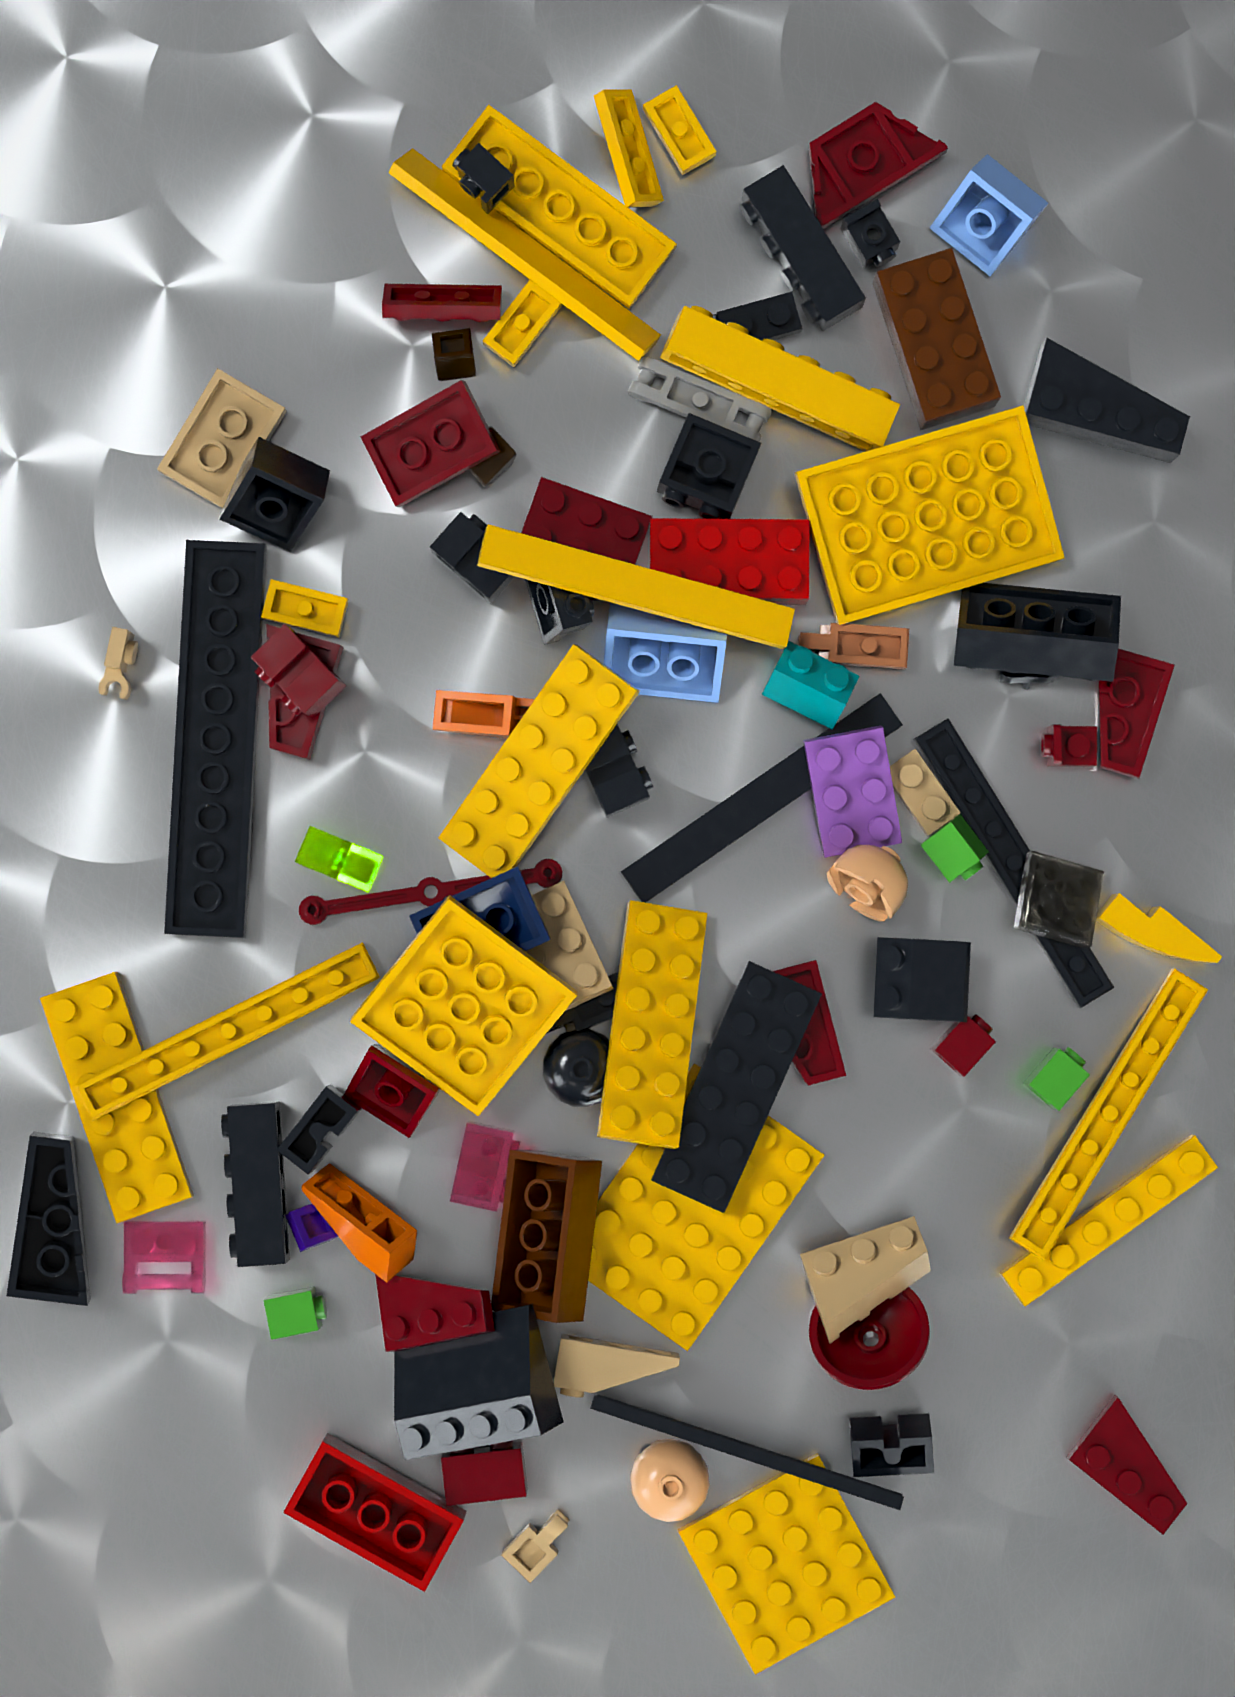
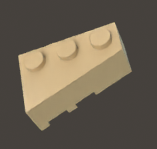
(863, 1272)

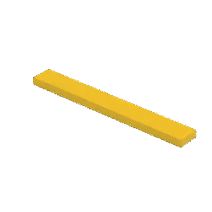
(525, 254)
(635, 587)
(226, 1031)
(1108, 1114)

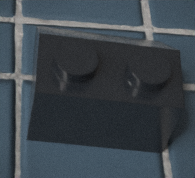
(275, 494)
(922, 979)

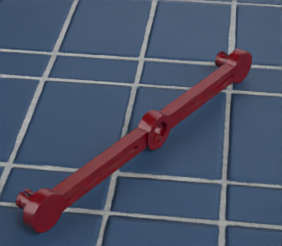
(315, 909)

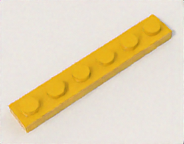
(1111, 1219)

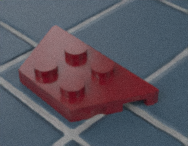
(865, 159)

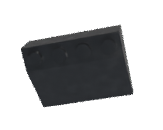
(475, 1389)

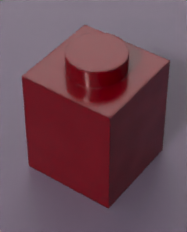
(964, 1044)

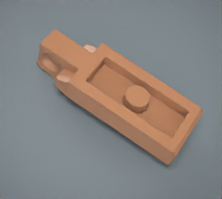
(859, 645)

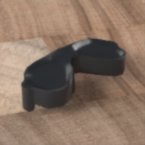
(1025, 678)

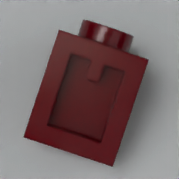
(1070, 746)

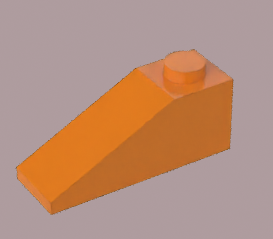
(362, 1222)

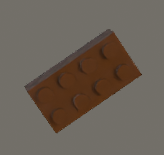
(936, 339)
(546, 1234)

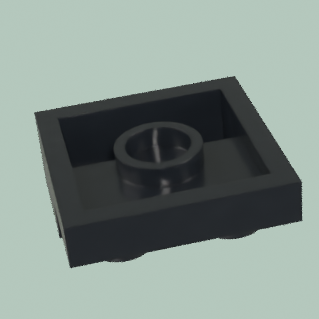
(707, 468)
(559, 610)

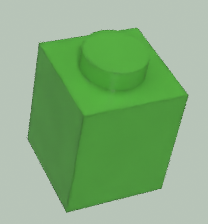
(955, 849)
(1057, 1077)
(295, 1312)

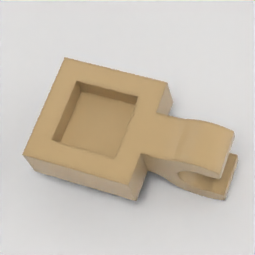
(119, 654)
(533, 1548)

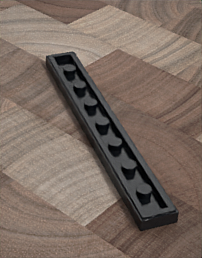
(742, 810)
(1007, 849)
(747, 1451)

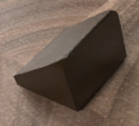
(453, 354)
(492, 467)

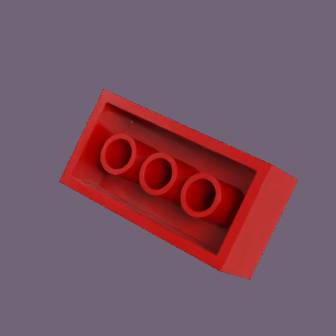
(739, 555)
(375, 1512)

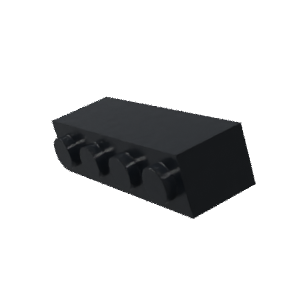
(802, 249)
(257, 1184)

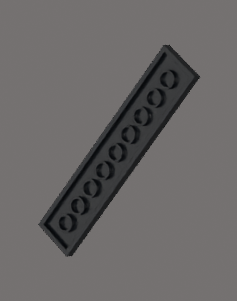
(215, 739)

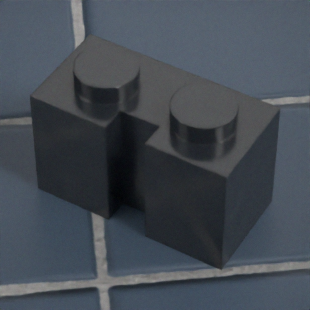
(460, 550)
(615, 775)
(306, 1141)
(891, 1448)

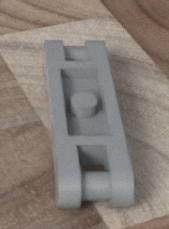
(690, 394)

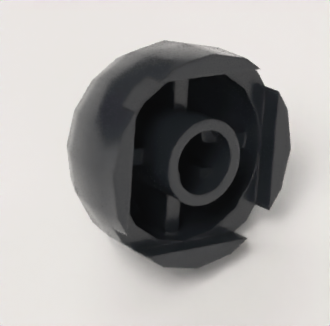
(577, 1067)

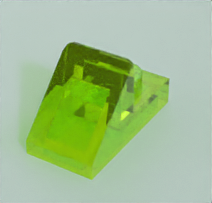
(339, 859)

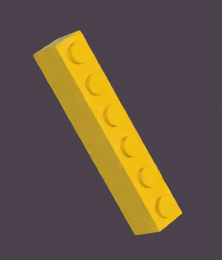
(779, 379)

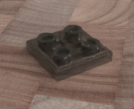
(1058, 899)

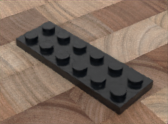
(737, 1086)

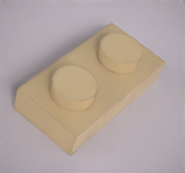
(922, 793)

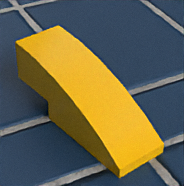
(1155, 931)

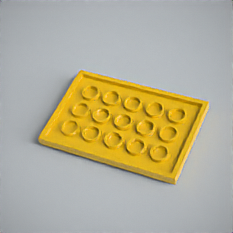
(929, 515)
(677, 1256)

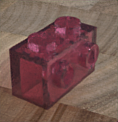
(483, 1166)

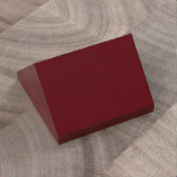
(391, 1090)

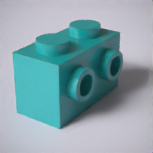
(811, 685)

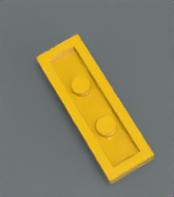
(628, 148)

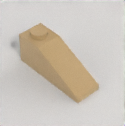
(600, 1364)

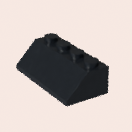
(1038, 631)

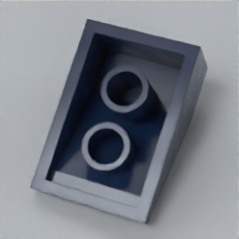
(501, 903)

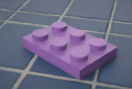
(852, 790)

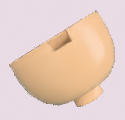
(871, 878)
(669, 1480)

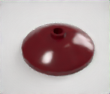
(902, 1344)

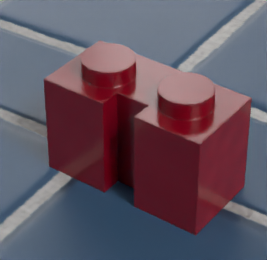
(298, 671)
(484, 1474)

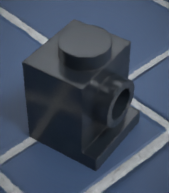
(483, 176)
(867, 250)

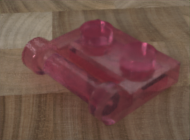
(164, 1243)

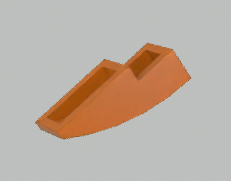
(478, 713)

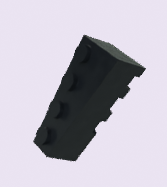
(1099, 407)
(49, 1233)

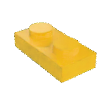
(679, 130)
(522, 323)
(304, 608)

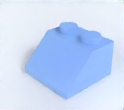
(988, 214)

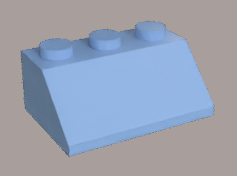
(664, 655)

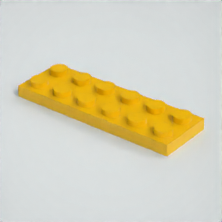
(569, 211)
(539, 763)
(652, 1025)
(131, 1143)

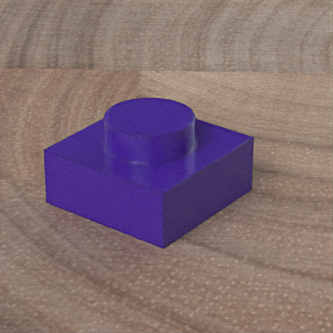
(309, 1227)

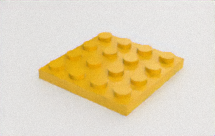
(463, 1006)
(785, 1566)

